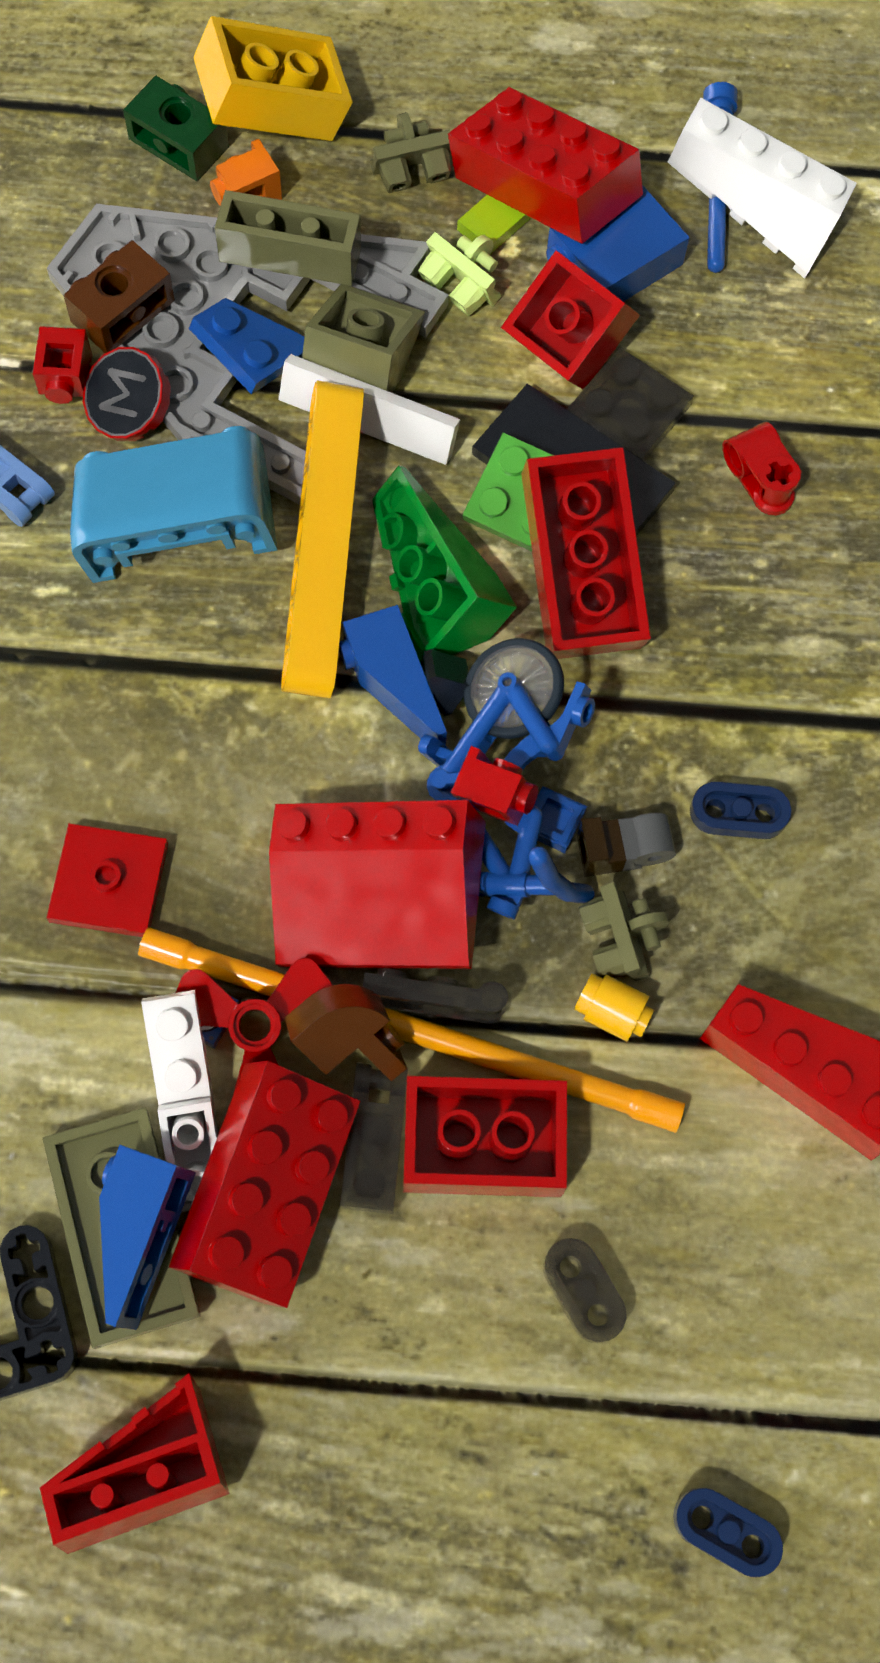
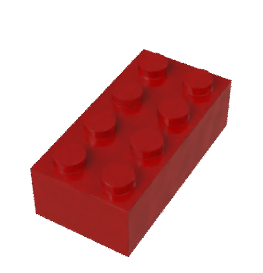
(546, 164)
(585, 553)
(265, 1184)

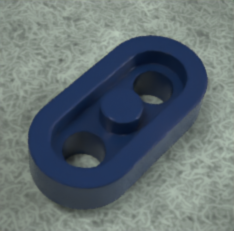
(738, 810)
(726, 1532)

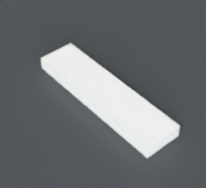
(383, 412)

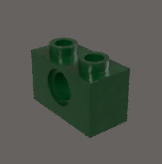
(175, 128)

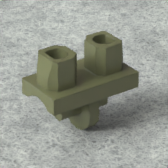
(408, 147)
(613, 912)

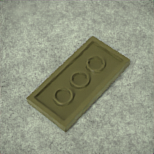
(76, 1169)

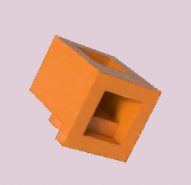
(248, 174)

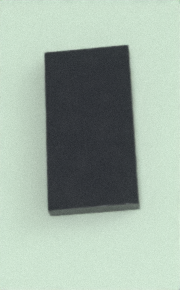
(557, 431)

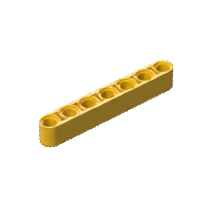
(322, 540)

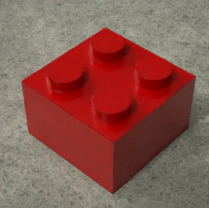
(570, 320)

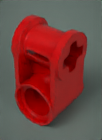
(763, 468)

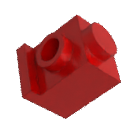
(61, 363)
(494, 787)

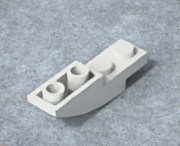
(181, 1082)

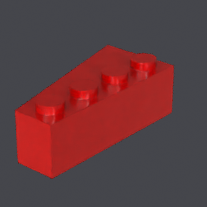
(806, 1061)

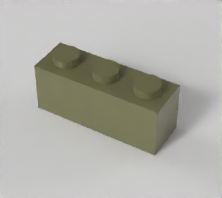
(288, 237)

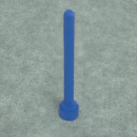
(725, 97)

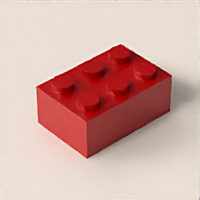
(485, 1136)

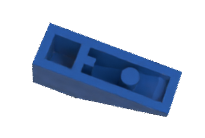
(390, 669)
(137, 1220)

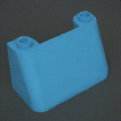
(170, 499)

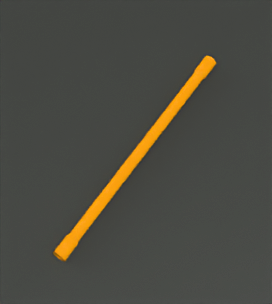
(636, 1103)

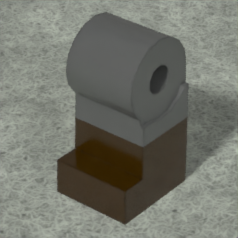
(624, 843)

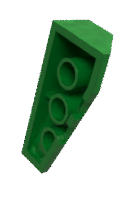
(442, 581)

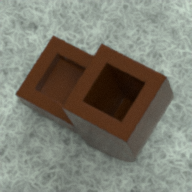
(340, 1021)

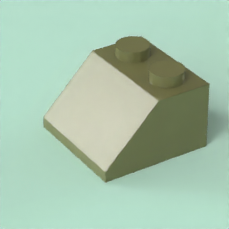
(363, 336)

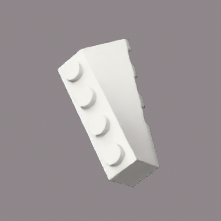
(762, 182)

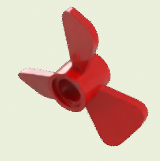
(220, 1010)

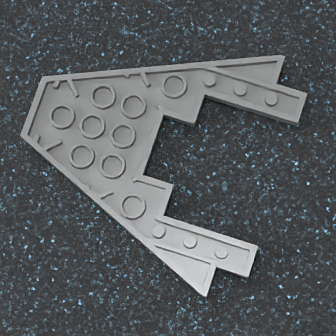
(190, 254)

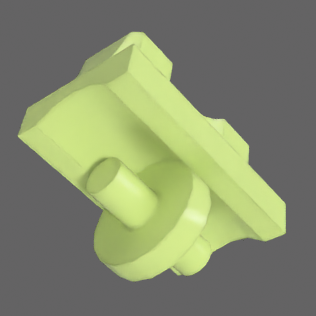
(475, 283)

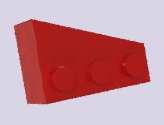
(139, 1474)

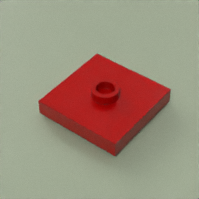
(107, 880)

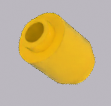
(614, 1007)

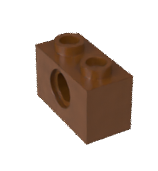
(110, 319)

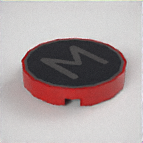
(126, 394)

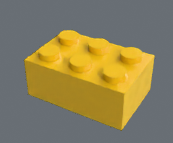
(271, 79)

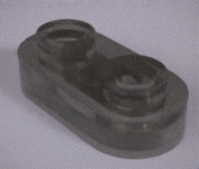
(585, 1290)

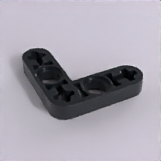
(35, 1333)

